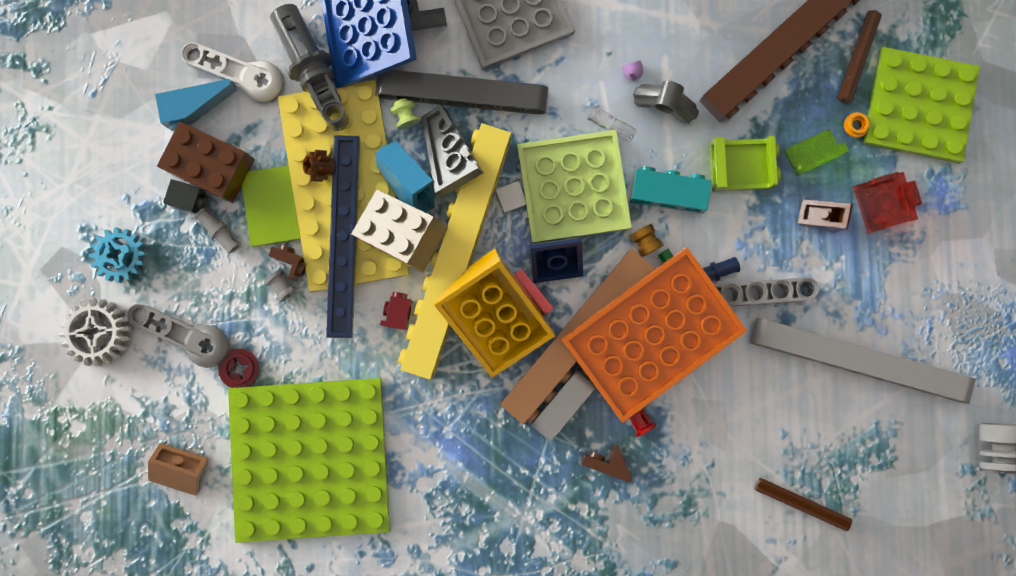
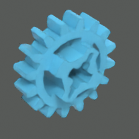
(107, 251)

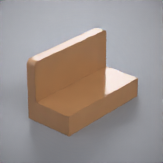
(176, 468)

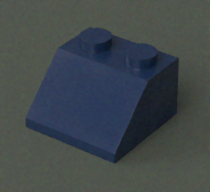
(556, 260)

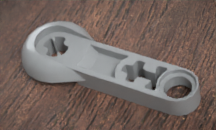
(185, 336)

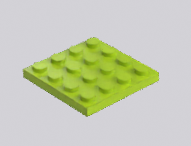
(921, 105)

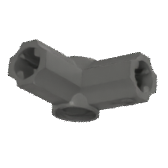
(668, 99)

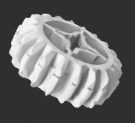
(93, 322)

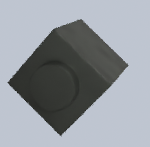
(185, 197)

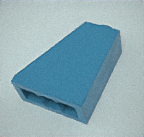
(405, 177)

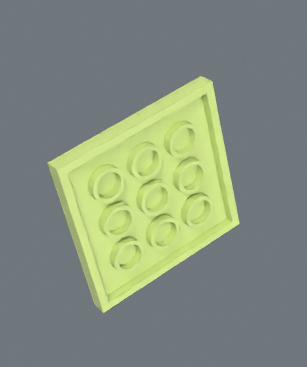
(574, 186)

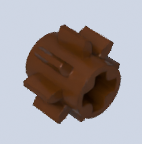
(318, 165)

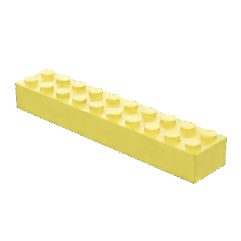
(456, 251)

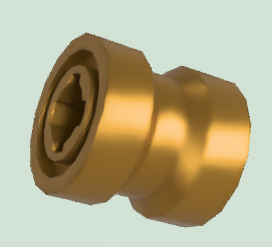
(646, 240)

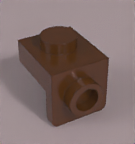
(287, 255)

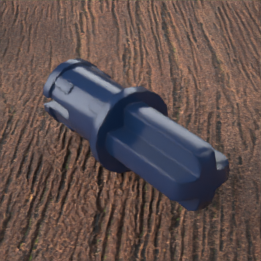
(722, 269)

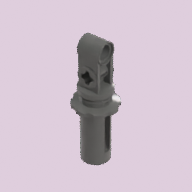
(312, 68)

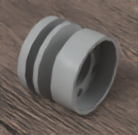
(1003, 447)

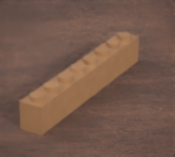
(556, 360)

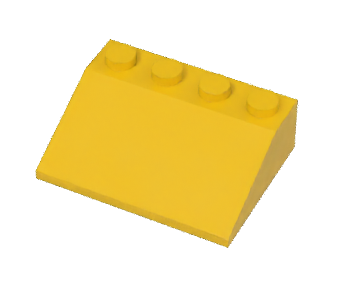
(494, 314)

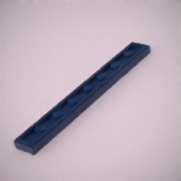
(342, 243)

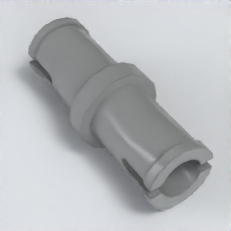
(217, 230)

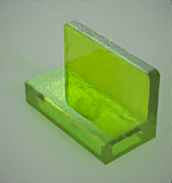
(814, 152)

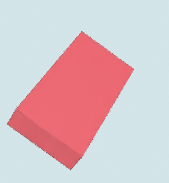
(534, 292)

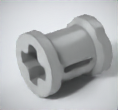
(280, 285)

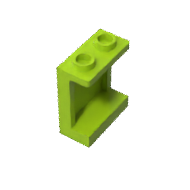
(744, 164)

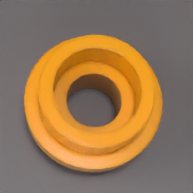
(863, 123)

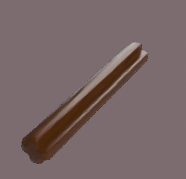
(859, 56)
(803, 504)

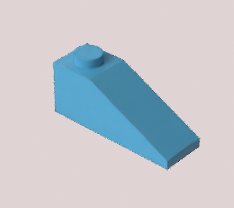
(191, 102)

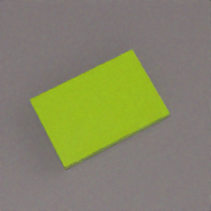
(270, 206)

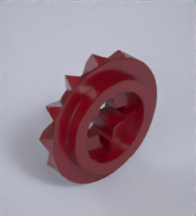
(233, 379)

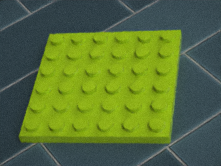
(308, 460)

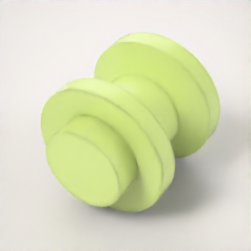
(403, 110)

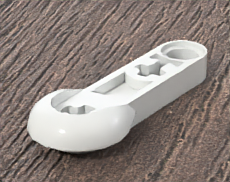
(239, 72)

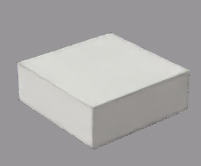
(511, 197)

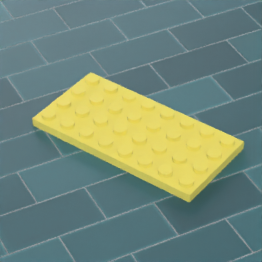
(303, 133)

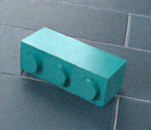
(670, 190)

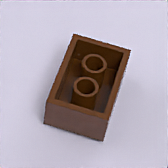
(206, 162)

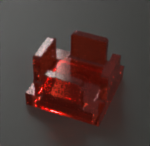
(887, 201)

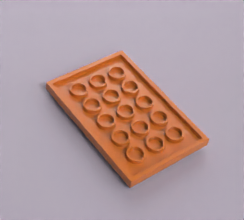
(654, 334)

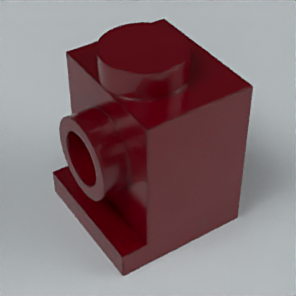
(397, 311)

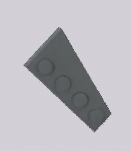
(448, 153)

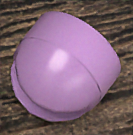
(633, 70)

